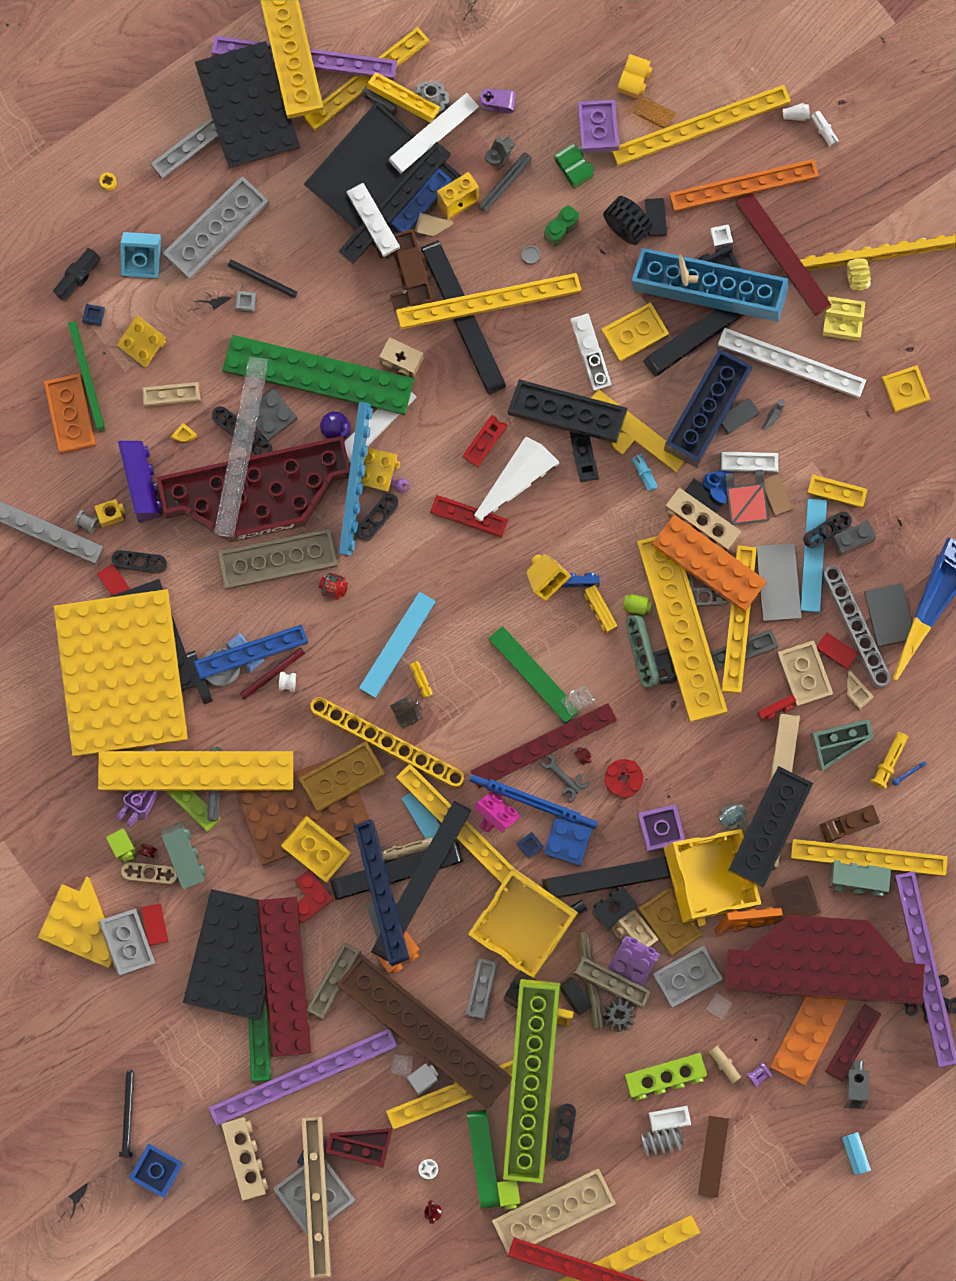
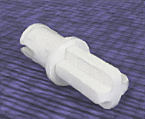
(824, 128)

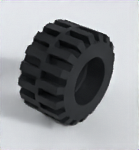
(627, 220)

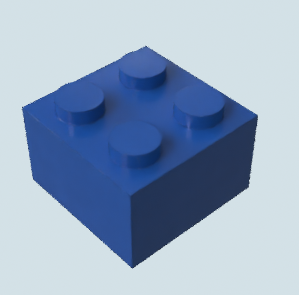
(156, 1171)

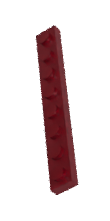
(546, 744)

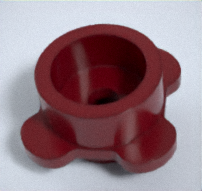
(583, 755)
(432, 1212)

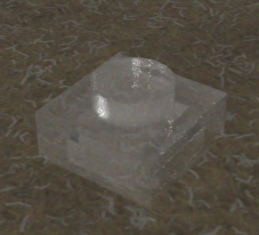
(402, 1065)

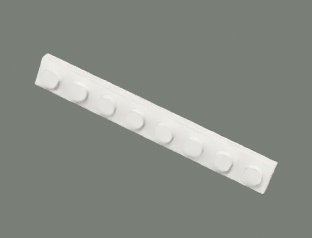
(791, 363)

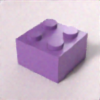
(660, 828)

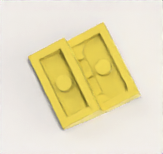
(844, 319)

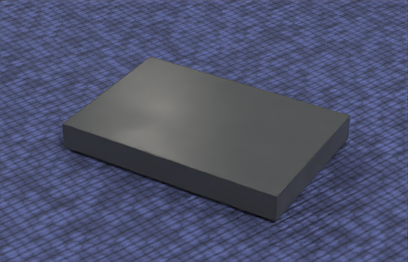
(888, 614)

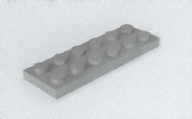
(216, 227)

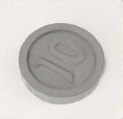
(530, 254)

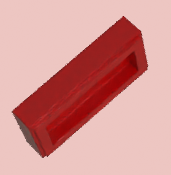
(113, 580)
(837, 650)
(154, 924)

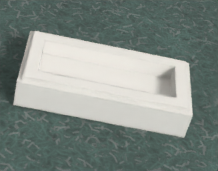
(669, 1118)

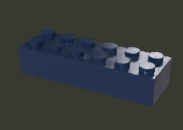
(708, 408)

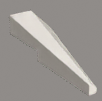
(525, 466)

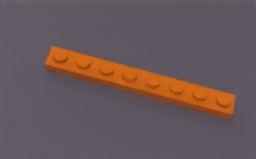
(744, 185)

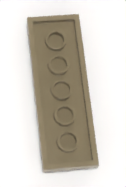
(277, 559)

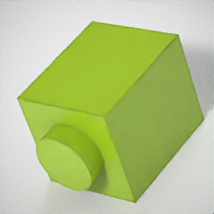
(508, 1194)

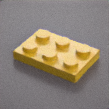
(635, 332)
(316, 849)

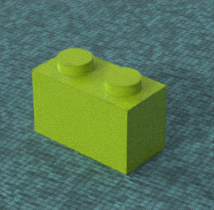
(122, 846)

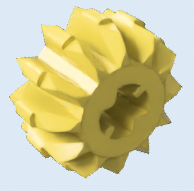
(858, 274)

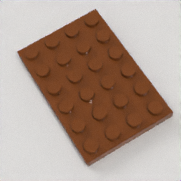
(276, 814)

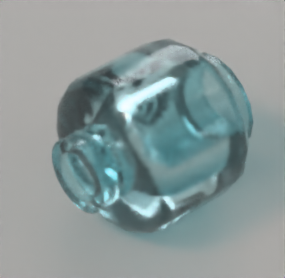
(732, 815)

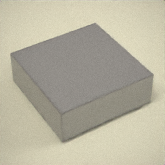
(245, 301)

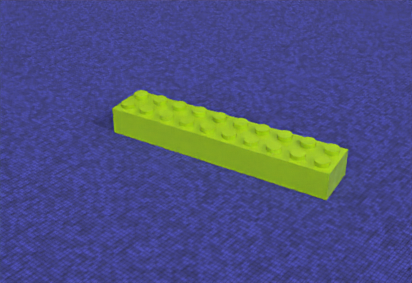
(531, 1081)

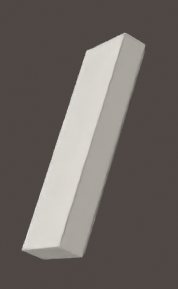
(749, 462)

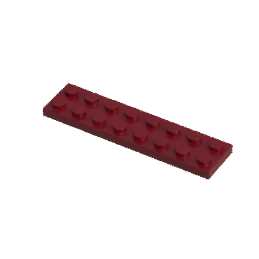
(284, 976)

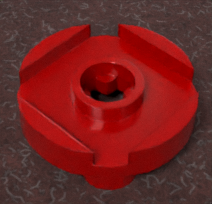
(628, 768)

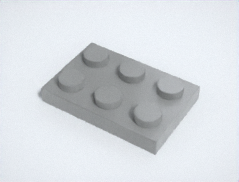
(126, 942)
(687, 976)

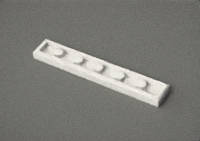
(433, 133)
(378, 423)

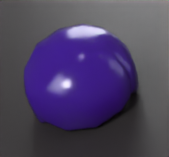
(335, 425)

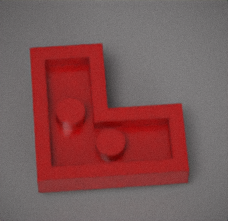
(315, 898)

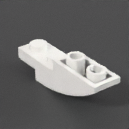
(590, 352)

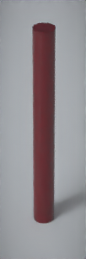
(272, 673)

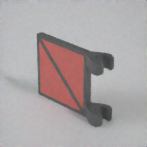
(748, 501)

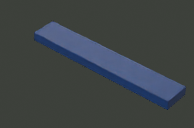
(250, 652)

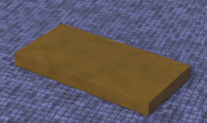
(342, 776)

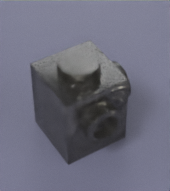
(406, 711)

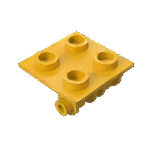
(141, 341)
(379, 469)

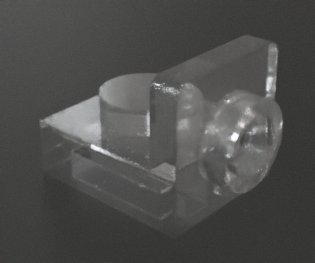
(577, 699)

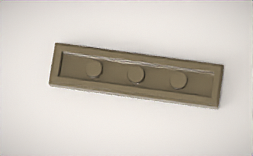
(612, 982)
(328, 987)

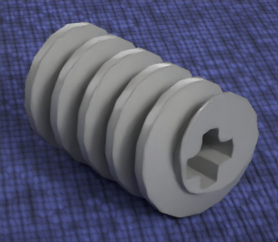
(662, 1141)

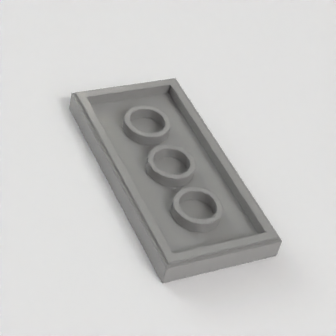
(781, 593)

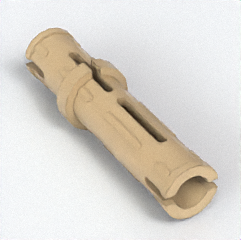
(406, 850)

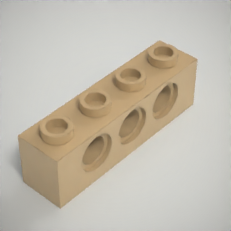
(714, 521)
(231, 1130)

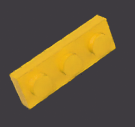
(837, 491)

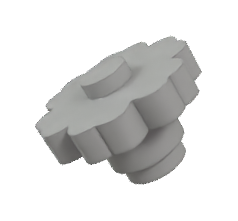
(433, 93)

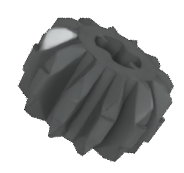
(617, 1022)

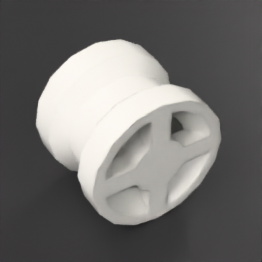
(287, 681)
(426, 1169)

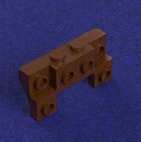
(411, 272)

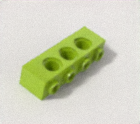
(693, 1062)

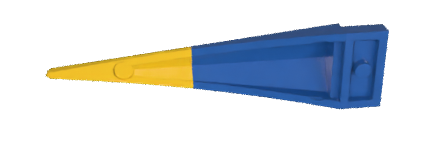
(936, 597)

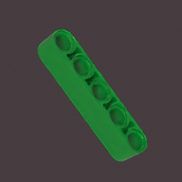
(483, 1159)

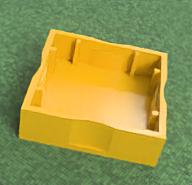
(702, 876)
(523, 923)

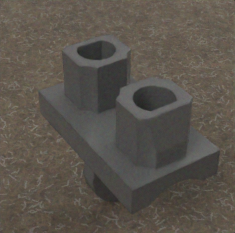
(499, 152)

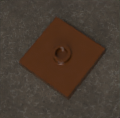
(796, 898)

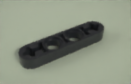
(227, 414)

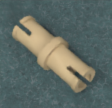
(725, 1064)

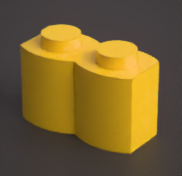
(634, 76)

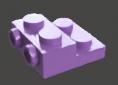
(634, 960)

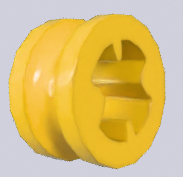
(111, 177)

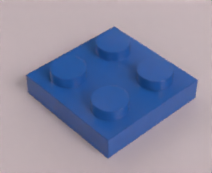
(567, 841)

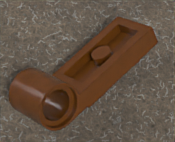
(849, 823)

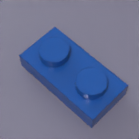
(587, 580)

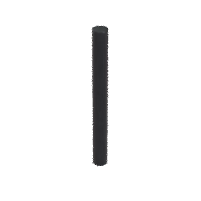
(262, 278)

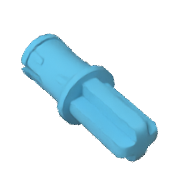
(645, 473)

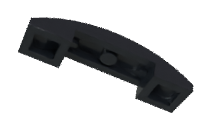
(584, 457)

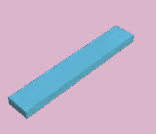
(813, 559)
(397, 645)

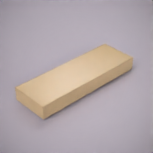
(171, 394)

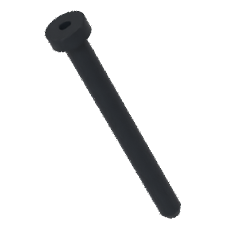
(127, 1116)

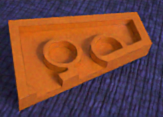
(756, 918)

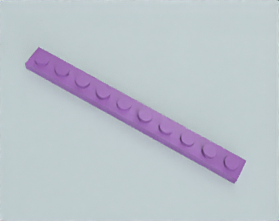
(322, 60)
(923, 954)
(303, 1077)

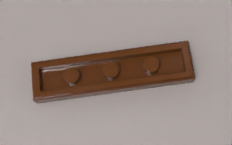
(713, 1156)

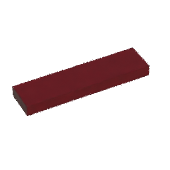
(853, 1042)

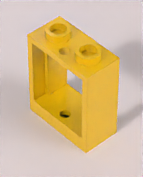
(462, 190)

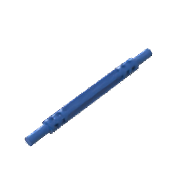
(533, 801)

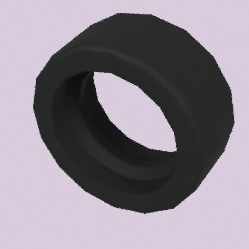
(575, 996)

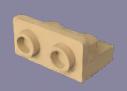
(635, 927)

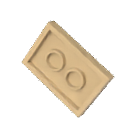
(805, 673)

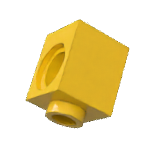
(102, 509)

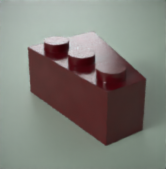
(361, 1146)

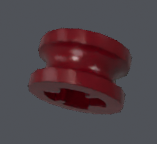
(147, 850)

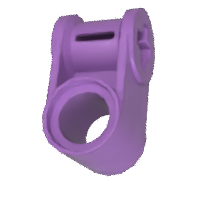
(500, 100)

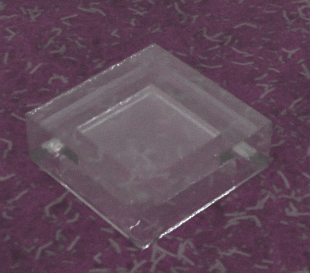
(719, 1006)

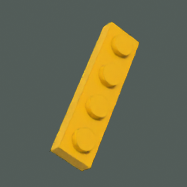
(403, 97)

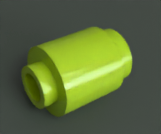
(637, 604)

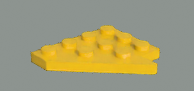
(74, 924)

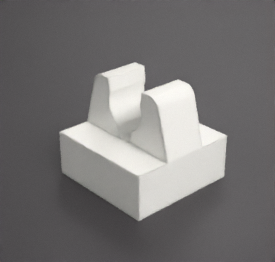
(721, 236)

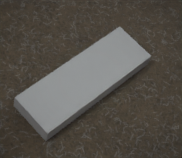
(481, 988)

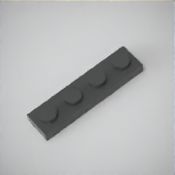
(755, 646)

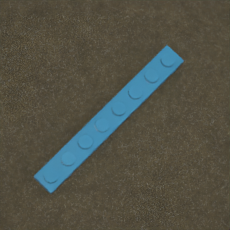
(355, 487)

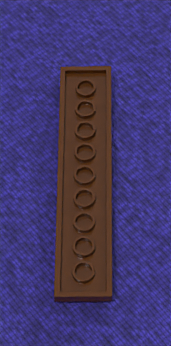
(425, 1031)

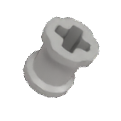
(86, 521)

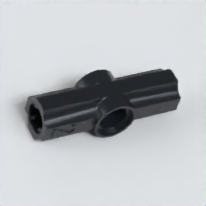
(76, 274)

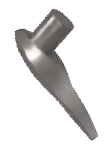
(774, 414)

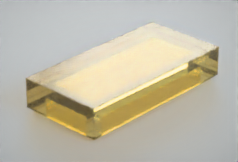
(654, 112)

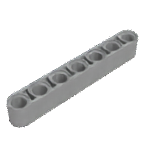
(856, 636)

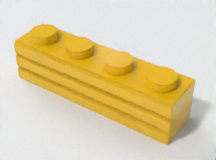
(600, 608)

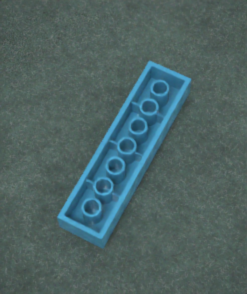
(717, 285)

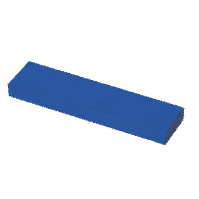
(420, 202)

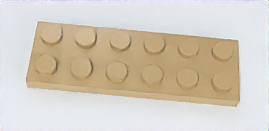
(555, 1210)

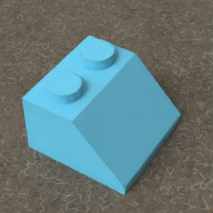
(140, 255)

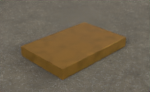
(666, 922)

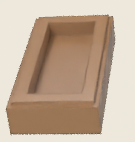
(777, 495)

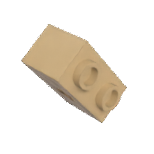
(396, 349)

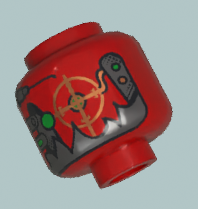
(333, 586)

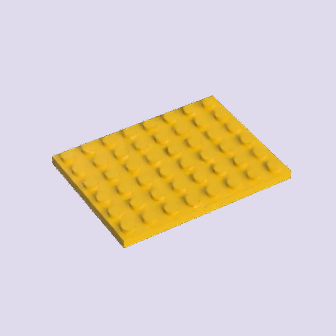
(120, 673)

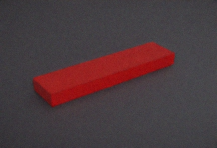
(465, 514)

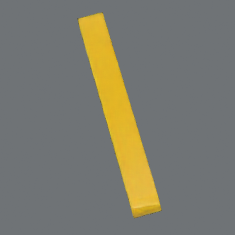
(381, 735)

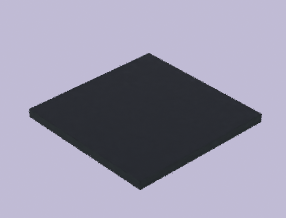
(364, 159)

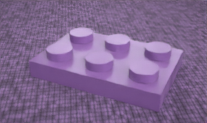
(598, 126)

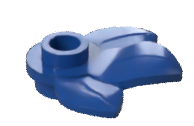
(718, 487)

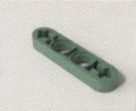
(645, 649)

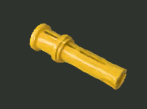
(886, 769)

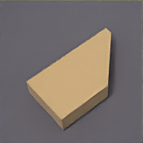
(431, 225)
(857, 692)

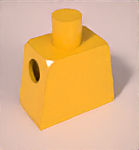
(546, 576)

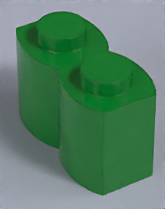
(574, 166)
(563, 224)

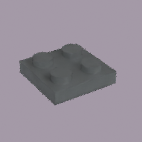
(273, 415)

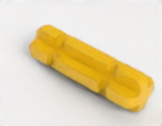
(421, 679)

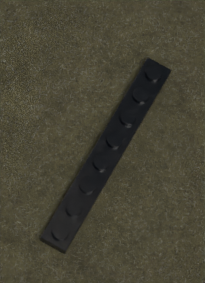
(397, 199)

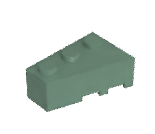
(839, 741)
(183, 855)
(859, 878)

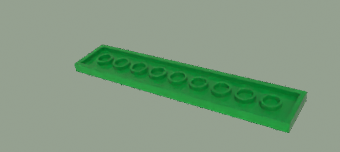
(322, 375)

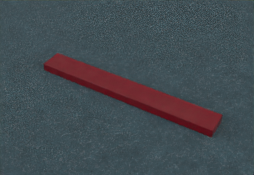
(783, 254)

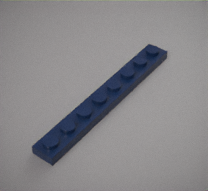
(381, 892)

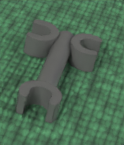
(574, 787)

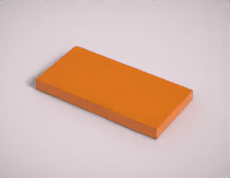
(69, 413)

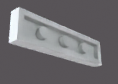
(373, 220)

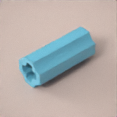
(856, 1153)

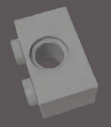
(423, 1079)

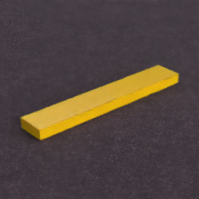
(644, 436)

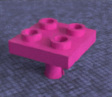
(496, 813)

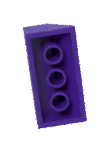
(139, 480)

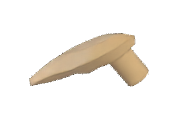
(686, 278)

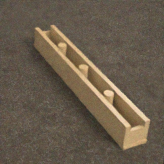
(785, 746)
(316, 1197)

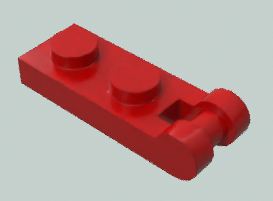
(484, 441)

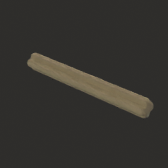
(592, 990)

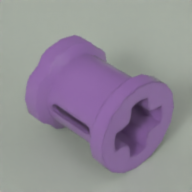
(759, 1075)

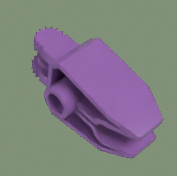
(138, 804)

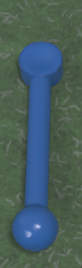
(895, 781)

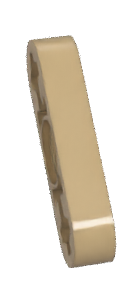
(134, 877)

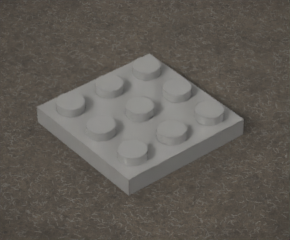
(293, 1195)

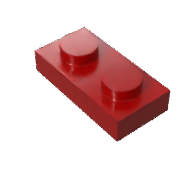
(783, 705)

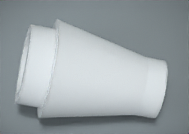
(798, 112)

